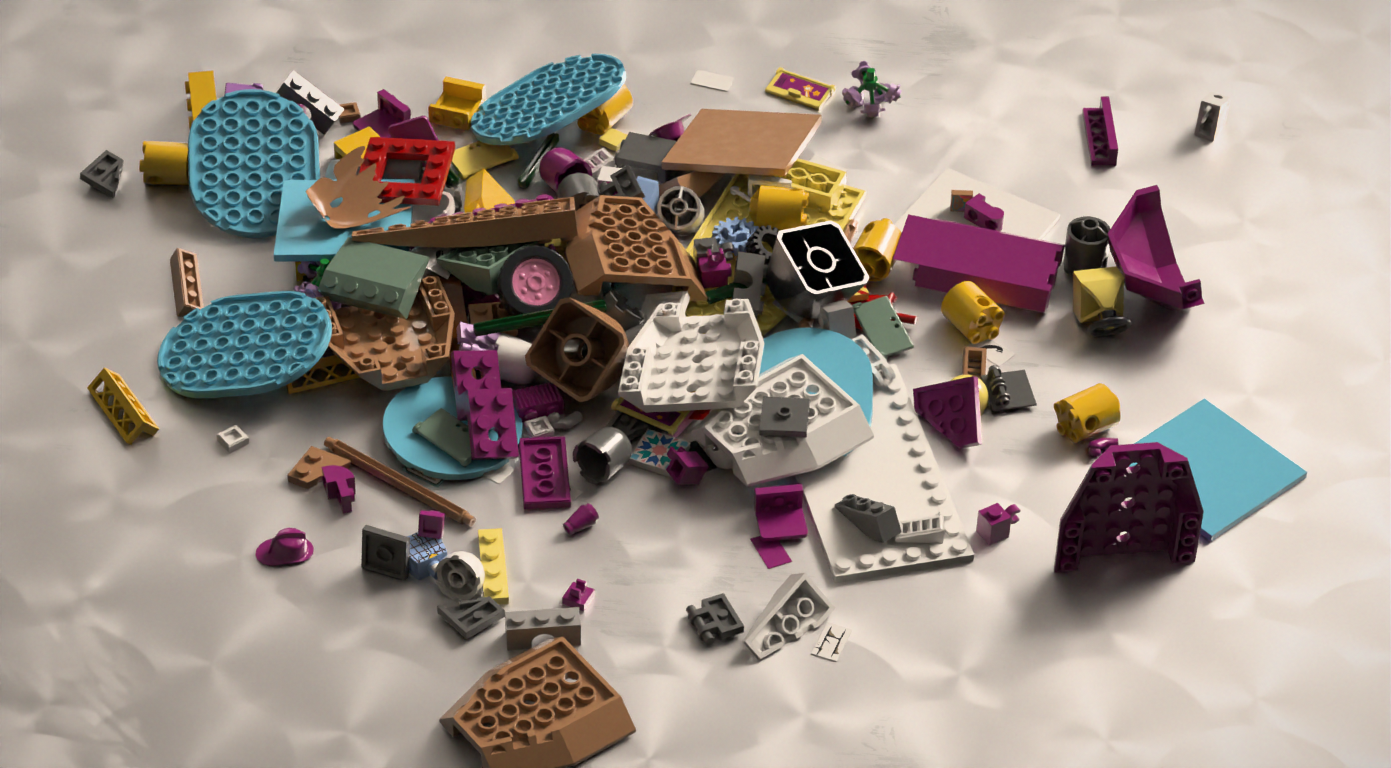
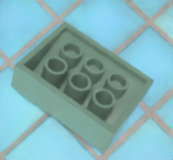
(480, 265)
(374, 277)

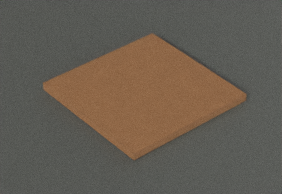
(742, 142)

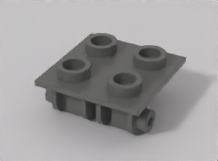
(1008, 389)

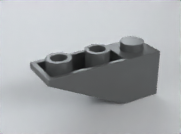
(873, 518)

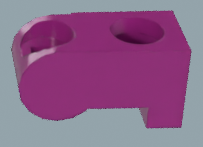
(983, 214)

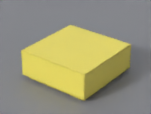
(612, 139)

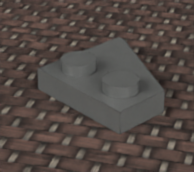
(104, 173)

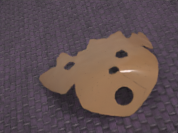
(357, 191)

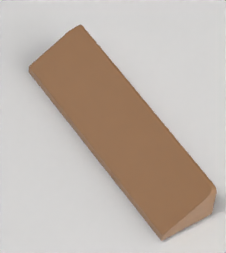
(186, 282)

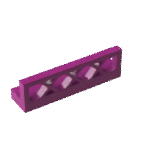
(1106, 135)

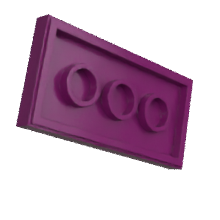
(544, 473)

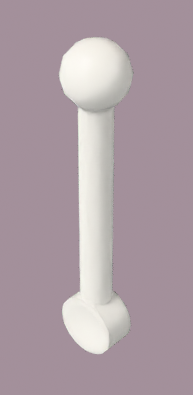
(735, 190)

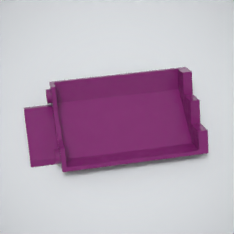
(1002, 264)

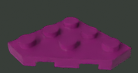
(952, 409)

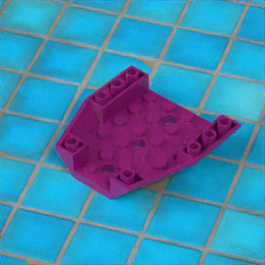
(1159, 517)

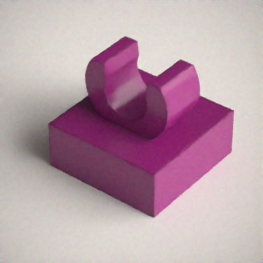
(431, 524)
(578, 595)

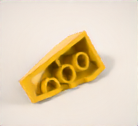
(484, 192)

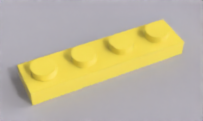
(493, 562)

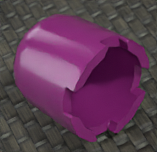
(559, 164)

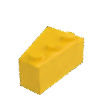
(201, 90)

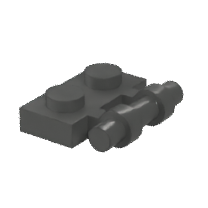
(623, 182)
(721, 615)

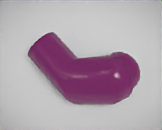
(1101, 443)

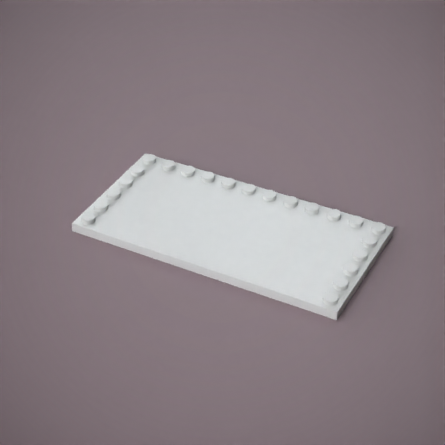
(888, 469)

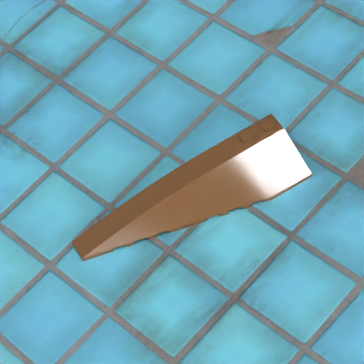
(511, 225)

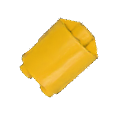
(607, 114)
(165, 163)
(779, 207)
(877, 248)
(972, 312)
(1087, 413)

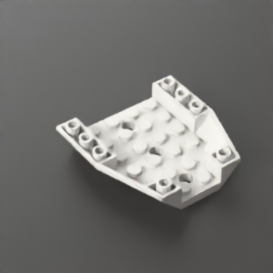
(665, 353)
(833, 429)

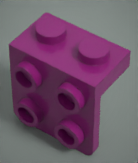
(389, 112)
(413, 129)
(780, 512)

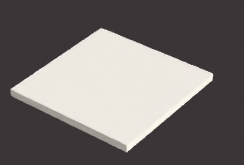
(1019, 215)

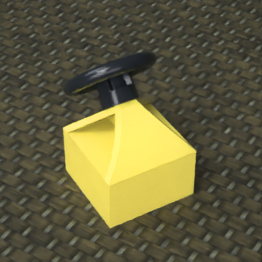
(1100, 298)

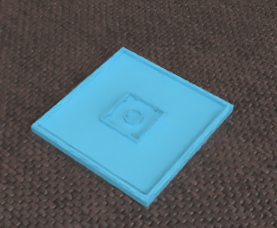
(308, 237)
(1229, 465)

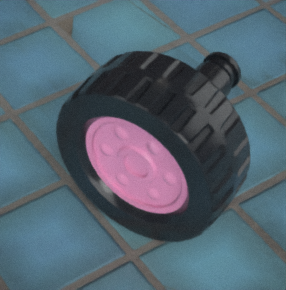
(533, 280)

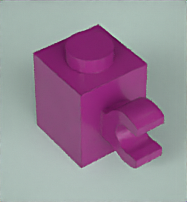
(714, 269)
(686, 467)
(995, 522)

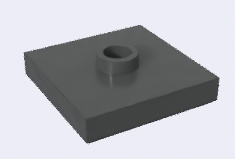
(784, 417)
(385, 552)

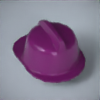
(672, 130)
(285, 548)

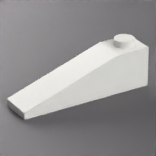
(788, 615)

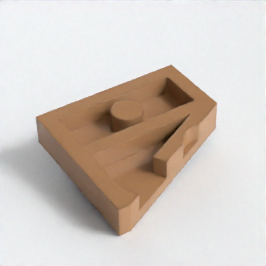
(308, 470)

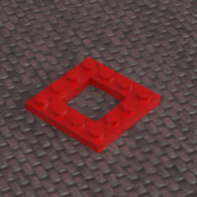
(435, 152)

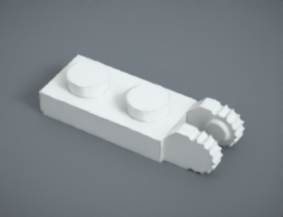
(877, 361)

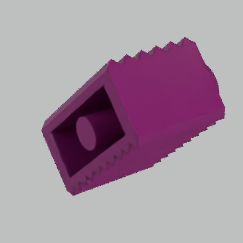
(538, 401)

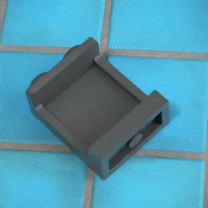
(644, 153)

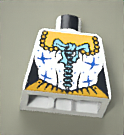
(1213, 109)

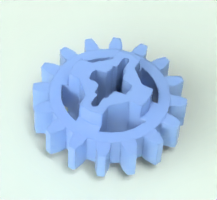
(735, 232)

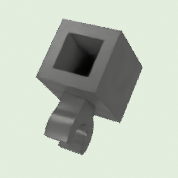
(702, 245)

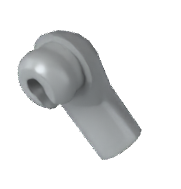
(564, 423)

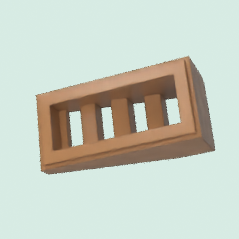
(974, 354)

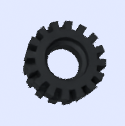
(755, 242)

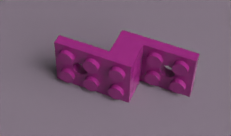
(484, 405)

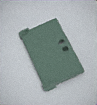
(885, 335)
(443, 432)

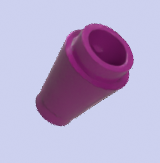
(581, 519)

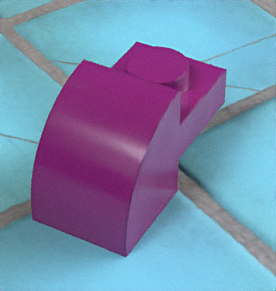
(339, 484)

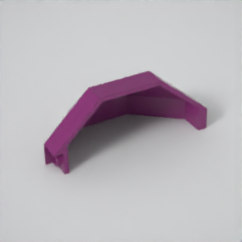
(1146, 256)

